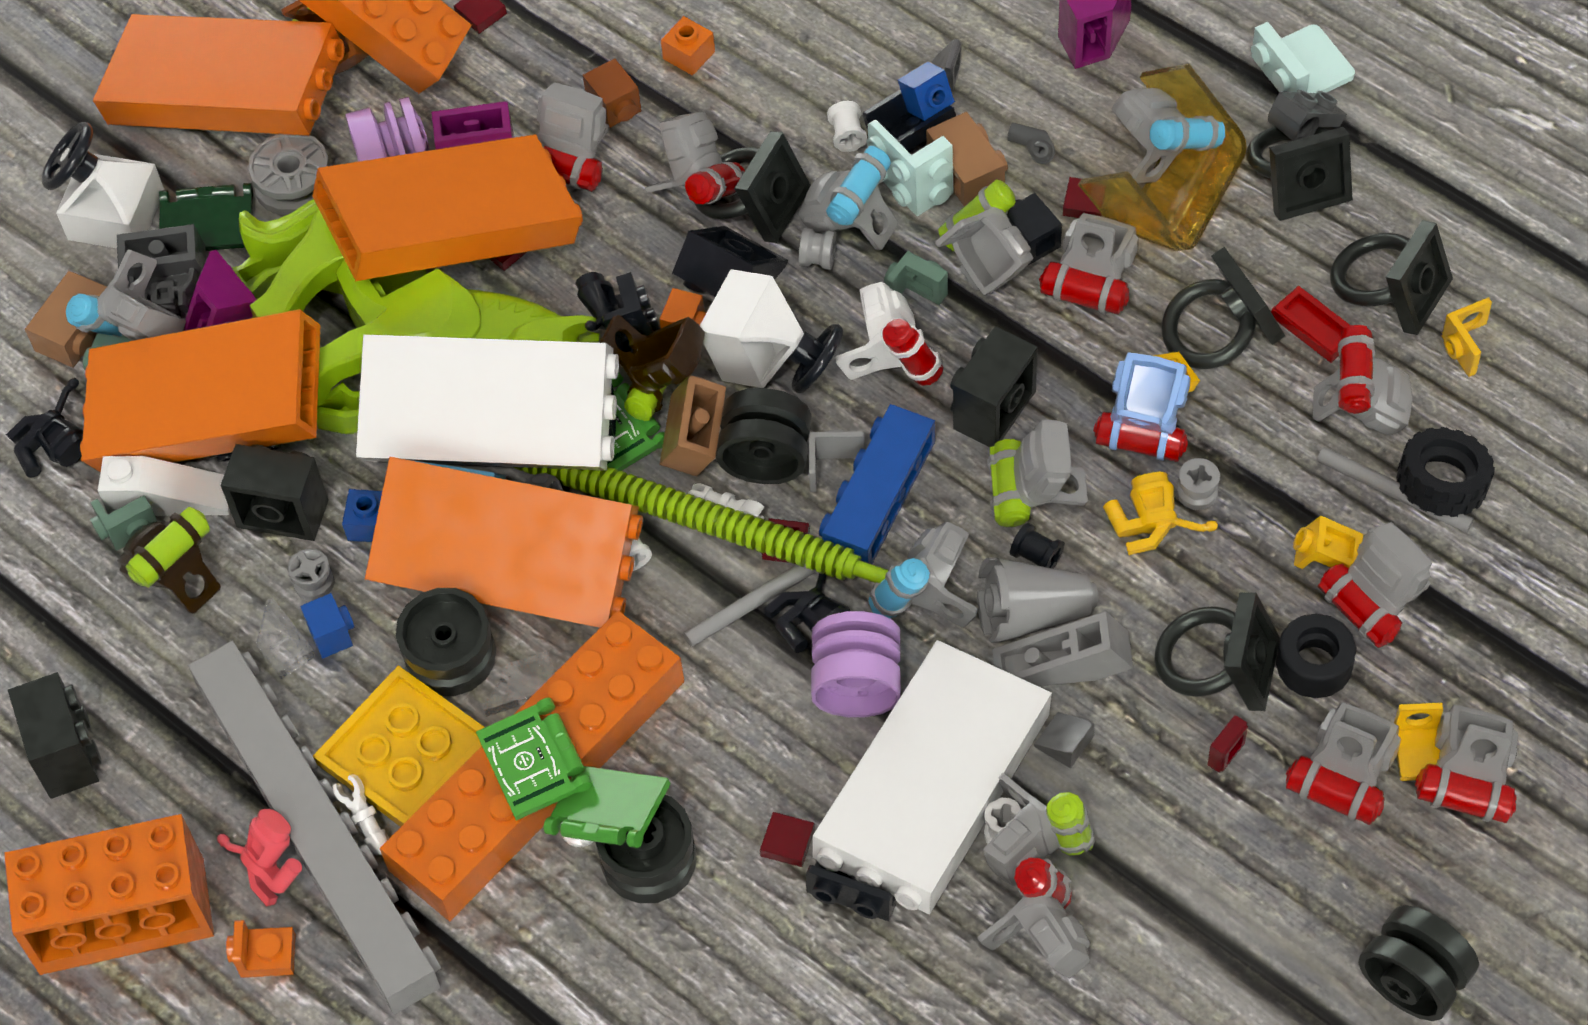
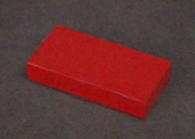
(1311, 322)

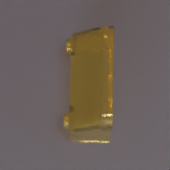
(1189, 191)

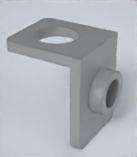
(832, 445)

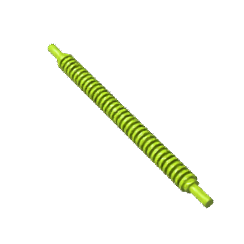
(718, 521)

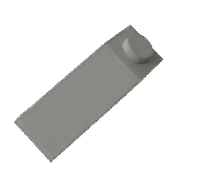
(1069, 653)

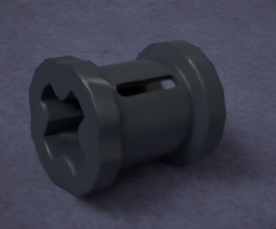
(1036, 547)

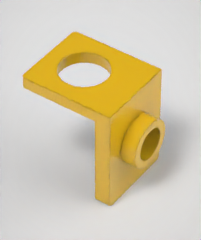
(1458, 340)
(1417, 738)

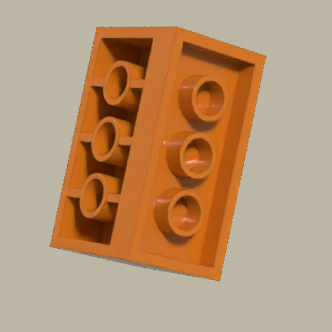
(108, 894)

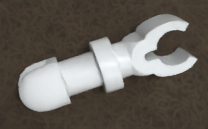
(727, 499)
(362, 814)

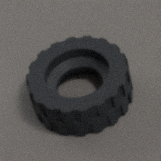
(1439, 495)

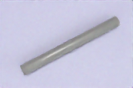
(1383, 484)
(746, 604)

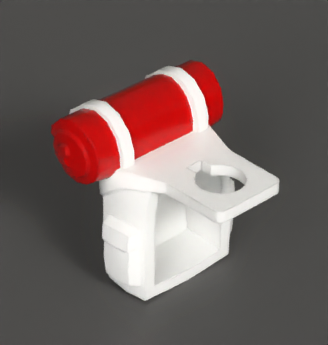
(892, 339)

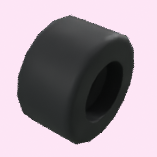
(1322, 633)

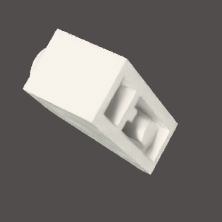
(165, 485)

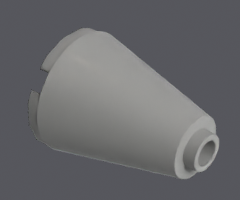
(1030, 598)

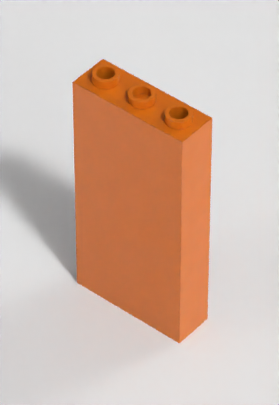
(220, 74)
(446, 206)
(203, 390)
(503, 542)

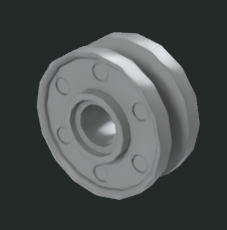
(286, 171)

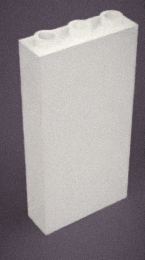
(487, 402)
(931, 776)

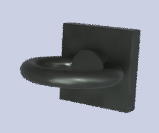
(1305, 171)
(768, 188)
(1413, 281)
(1241, 300)
(1247, 652)

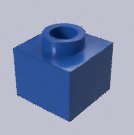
(926, 91)
(361, 514)
(328, 625)

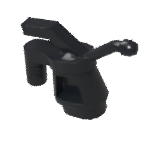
(597, 297)
(50, 431)
(807, 608)

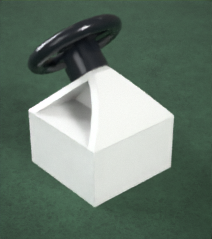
(104, 191)
(755, 332)

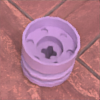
(389, 137)
(855, 664)

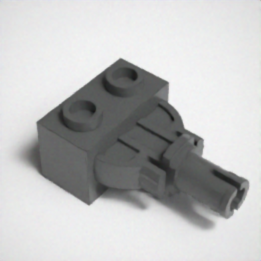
(179, 263)

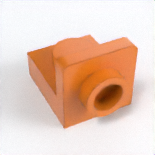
(261, 950)

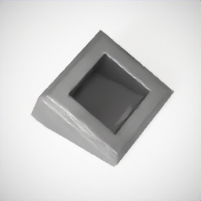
(950, 61)
(1065, 738)

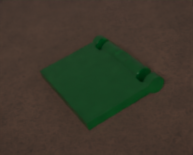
(211, 210)

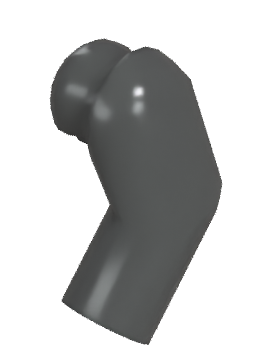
(1036, 141)

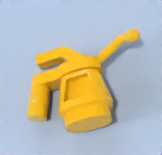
(1154, 503)

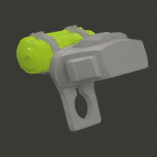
(986, 240)
(1033, 473)
(1038, 830)

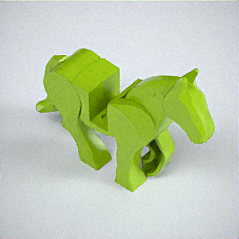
(299, 258)

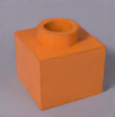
(688, 45)
(682, 305)

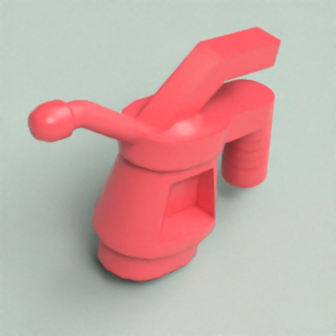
(265, 844)

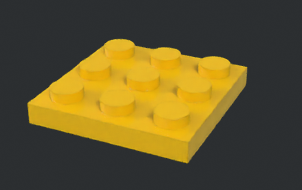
(400, 745)

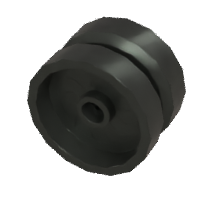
(763, 436)
(446, 640)
(660, 864)
(1419, 962)

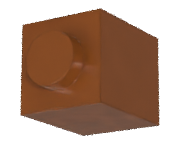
(616, 88)

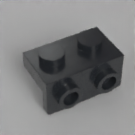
(902, 125)
(634, 312)
(845, 890)

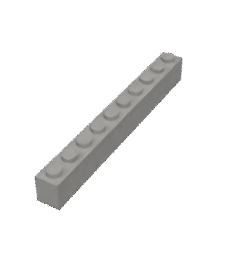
(317, 832)

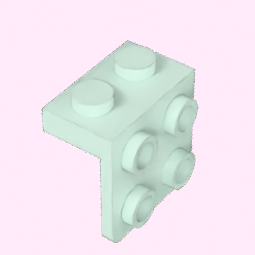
(1300, 60)
(918, 178)

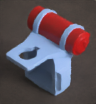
(1146, 408)

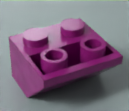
(1091, 28)
(472, 125)
(218, 296)

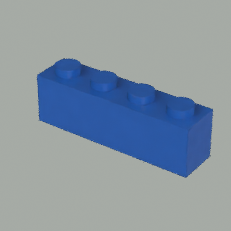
(879, 482)

